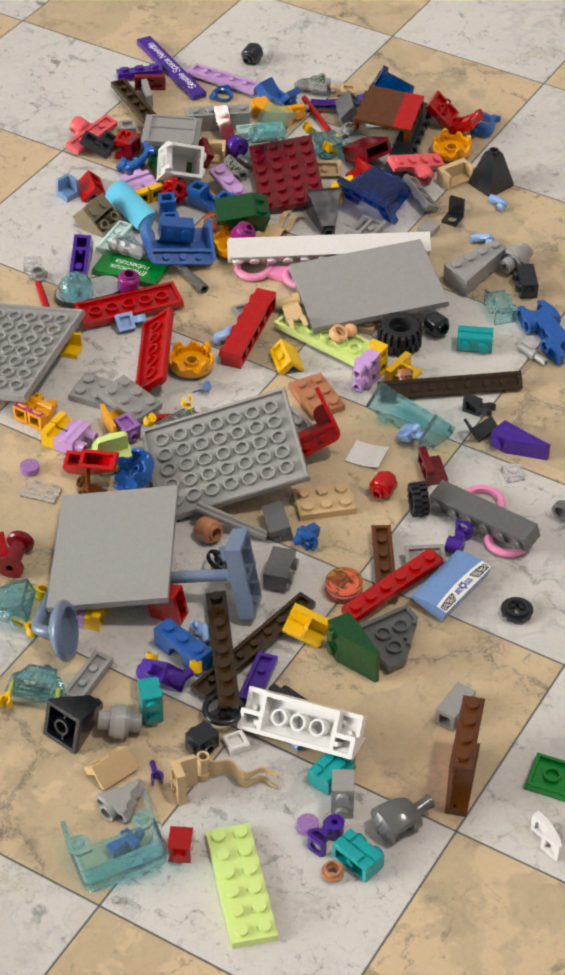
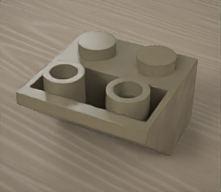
(97, 216)

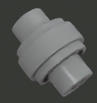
(515, 255)
(119, 721)

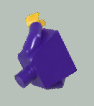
(169, 676)

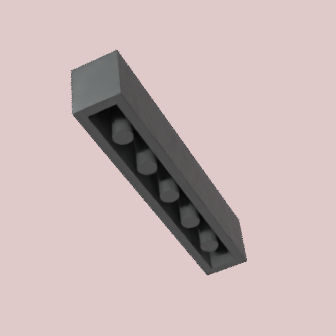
(485, 516)

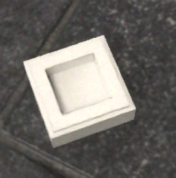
(236, 742)

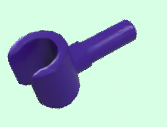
(156, 773)

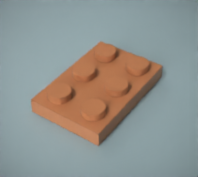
(305, 393)

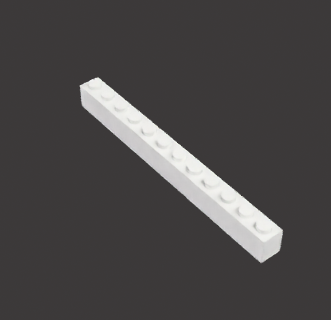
(313, 246)

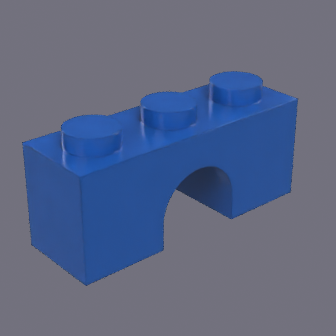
(200, 196)
(167, 204)
(172, 637)

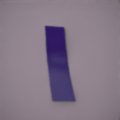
(325, 102)

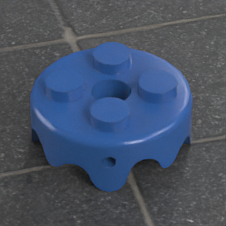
(137, 471)

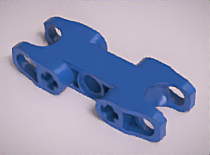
(547, 326)

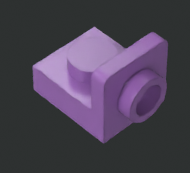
(128, 424)

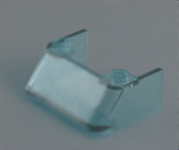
(271, 123)
(399, 410)
(122, 854)

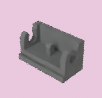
(277, 521)

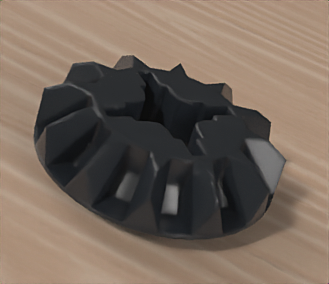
(524, 606)

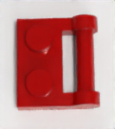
(466, 122)

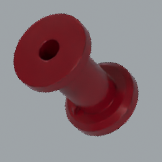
(19, 543)

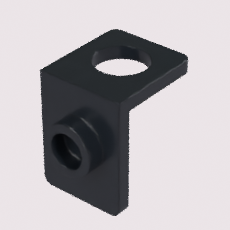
(455, 210)
(483, 429)

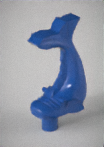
(486, 129)
(130, 166)

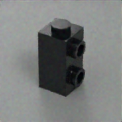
(526, 281)

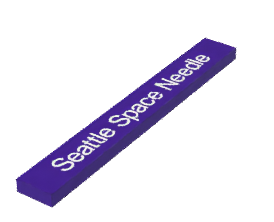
(171, 68)

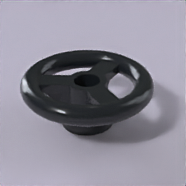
(221, 717)

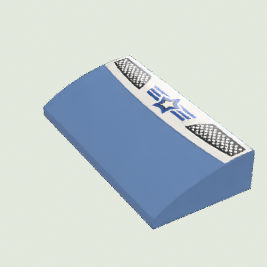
(451, 584)

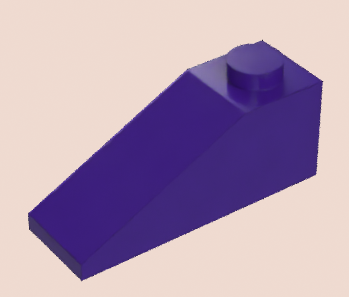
(81, 253)
(518, 442)

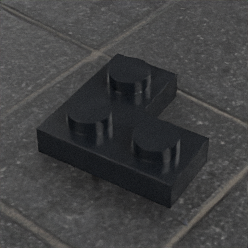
(101, 146)

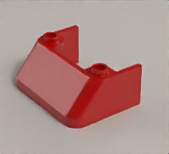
(323, 432)

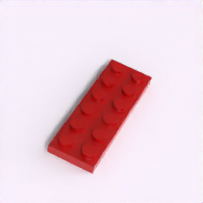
(139, 301)
(155, 350)

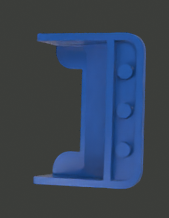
(176, 253)

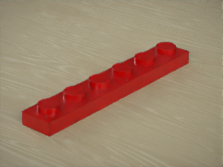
(393, 584)

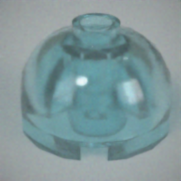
(75, 287)

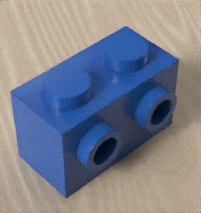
(176, 229)

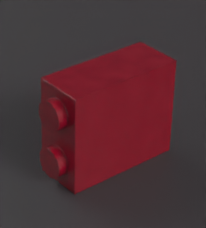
(367, 148)

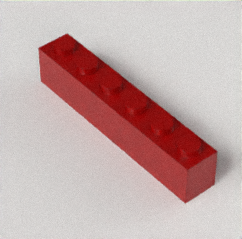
(248, 328)

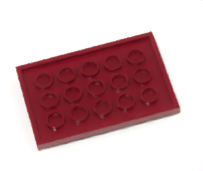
(285, 172)

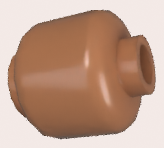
(208, 530)

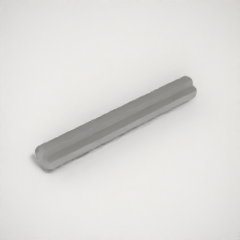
(231, 520)

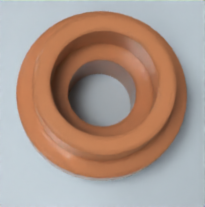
(403, 374)
(332, 866)

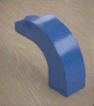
(271, 91)

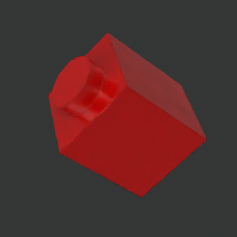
(180, 844)

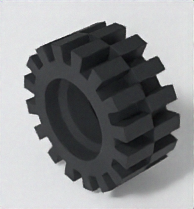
(418, 499)

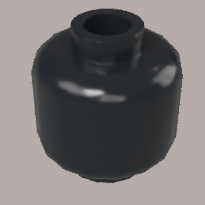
(252, 53)
(436, 324)

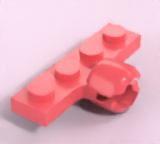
(79, 126)
(419, 164)

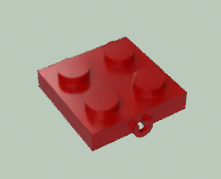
(442, 111)

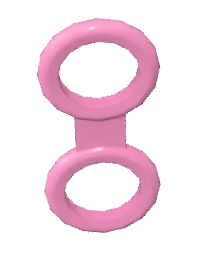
(273, 272)
(501, 552)

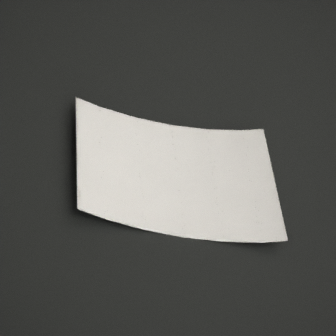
(366, 454)

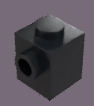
(201, 738)

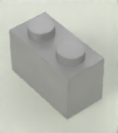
(342, 793)

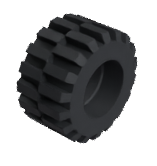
(401, 333)

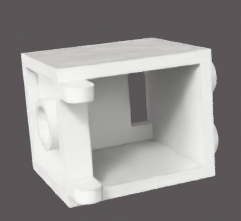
(173, 161)

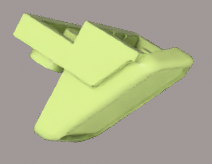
(113, 442)

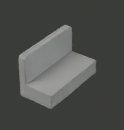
(145, 92)

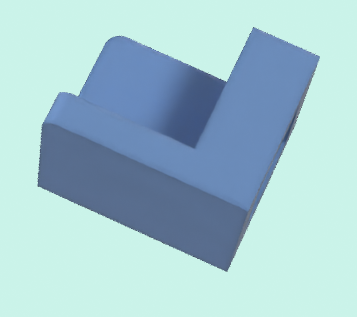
(67, 187)

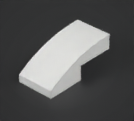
(550, 840)

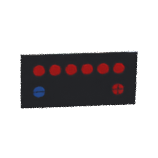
(325, 109)

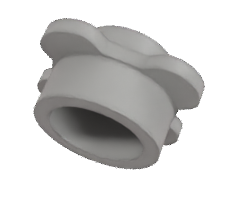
(348, 129)
(38, 273)

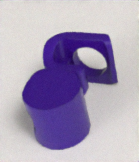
(461, 536)
(332, 829)

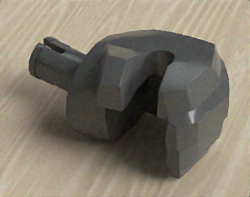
(399, 815)

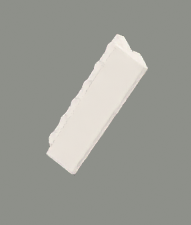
(303, 722)

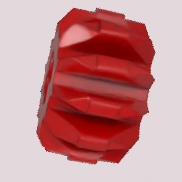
(177, 186)

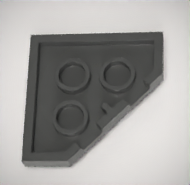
(392, 636)

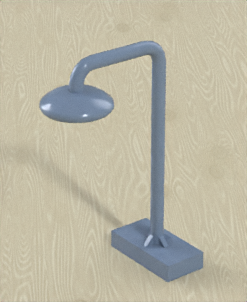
(241, 572)

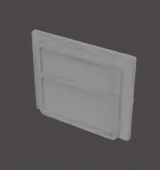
(171, 128)

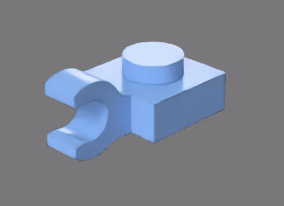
(127, 321)
(408, 432)

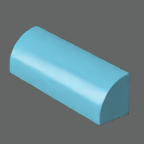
(129, 204)

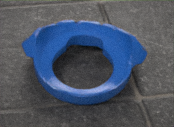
(224, 88)

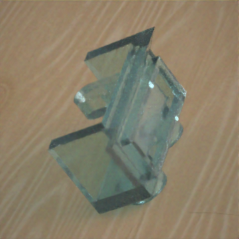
(500, 304)

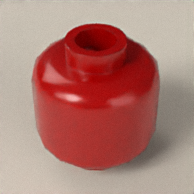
(383, 484)

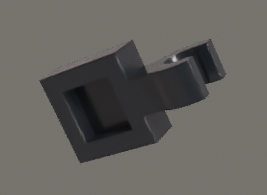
(475, 406)

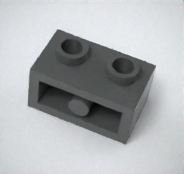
(347, 106)
(280, 569)

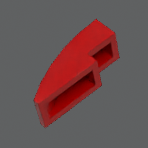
(93, 460)

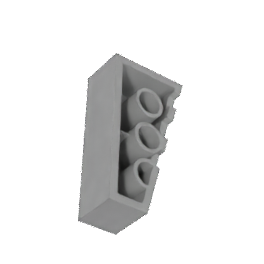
(473, 267)

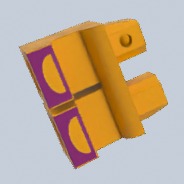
(35, 411)

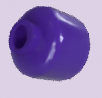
(237, 145)

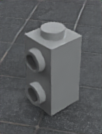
(449, 709)

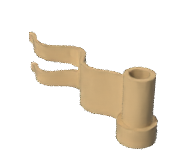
(276, 230)
(292, 309)
(208, 767)

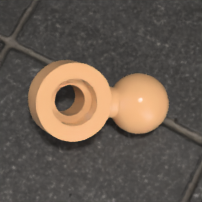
(339, 333)

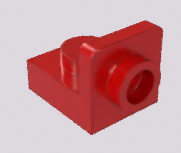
(122, 137)

